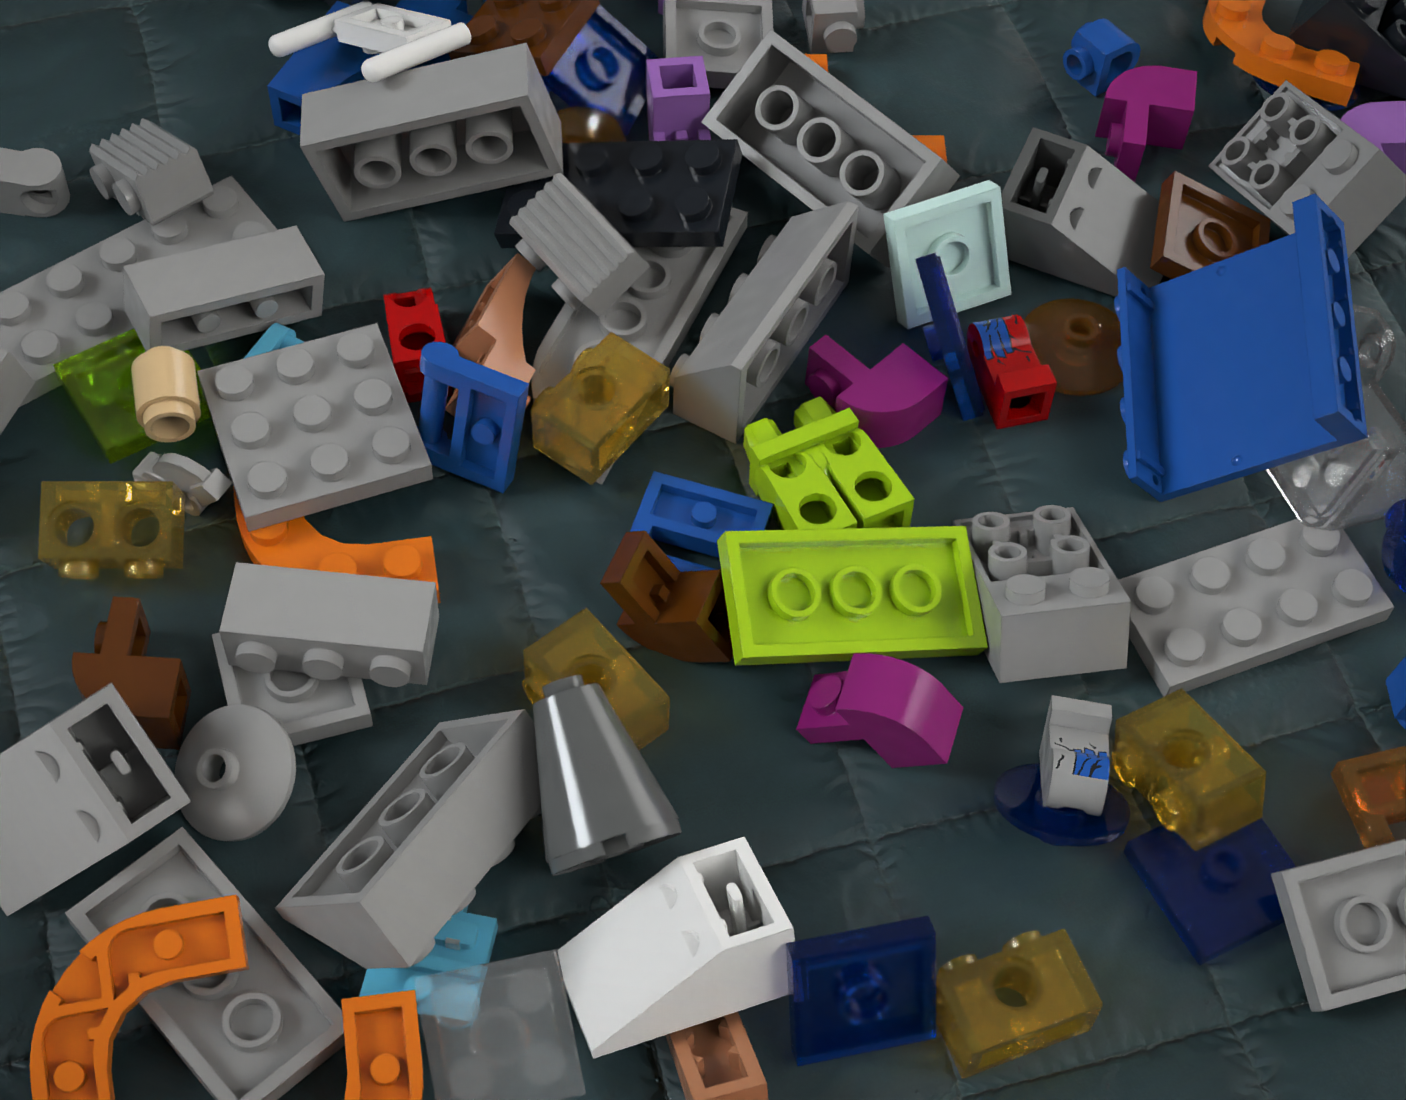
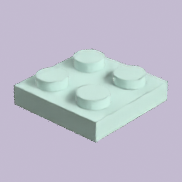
(966, 234)

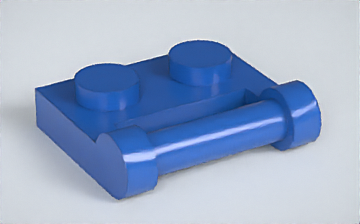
(485, 421)
(696, 516)

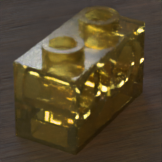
(114, 512)

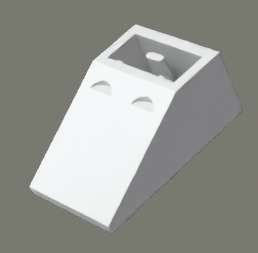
(679, 950)

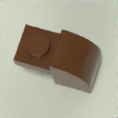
(668, 608)
(150, 686)

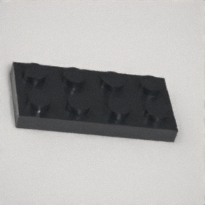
(646, 189)

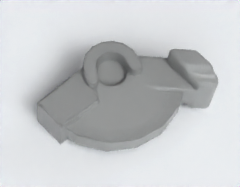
(197, 482)

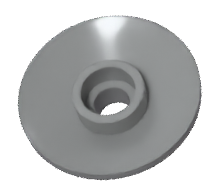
(256, 775)

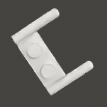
(399, 34)

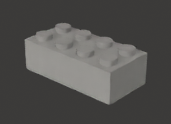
(432, 133)
(825, 141)

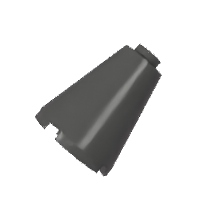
(593, 781)

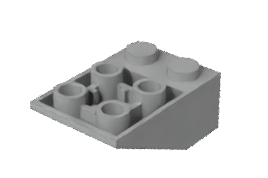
(1303, 150)
(1046, 595)
(78, 795)

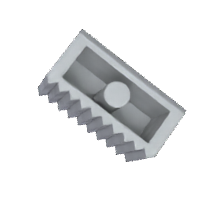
(149, 172)
(578, 246)

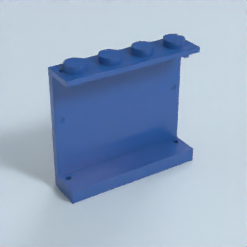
(1241, 361)

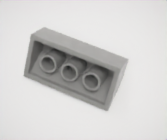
(765, 321)
(422, 842)

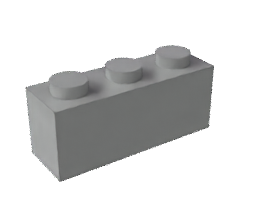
(223, 290)
(330, 624)

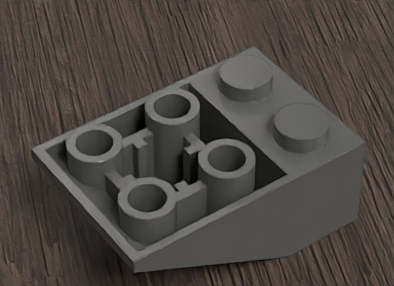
(1077, 215)

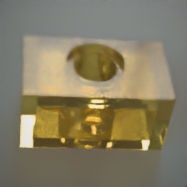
(600, 407)
(590, 650)
(1188, 769)
(989, 1033)

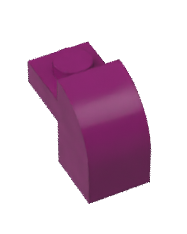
(1146, 108)
(889, 400)
(887, 704)

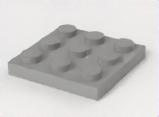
(314, 426)

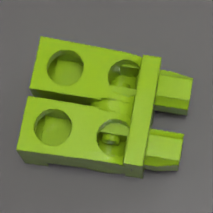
(824, 472)

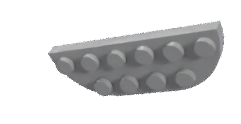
(648, 315)

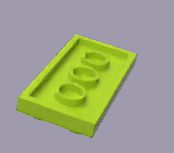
(850, 593)

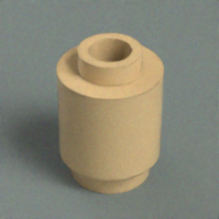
(166, 393)

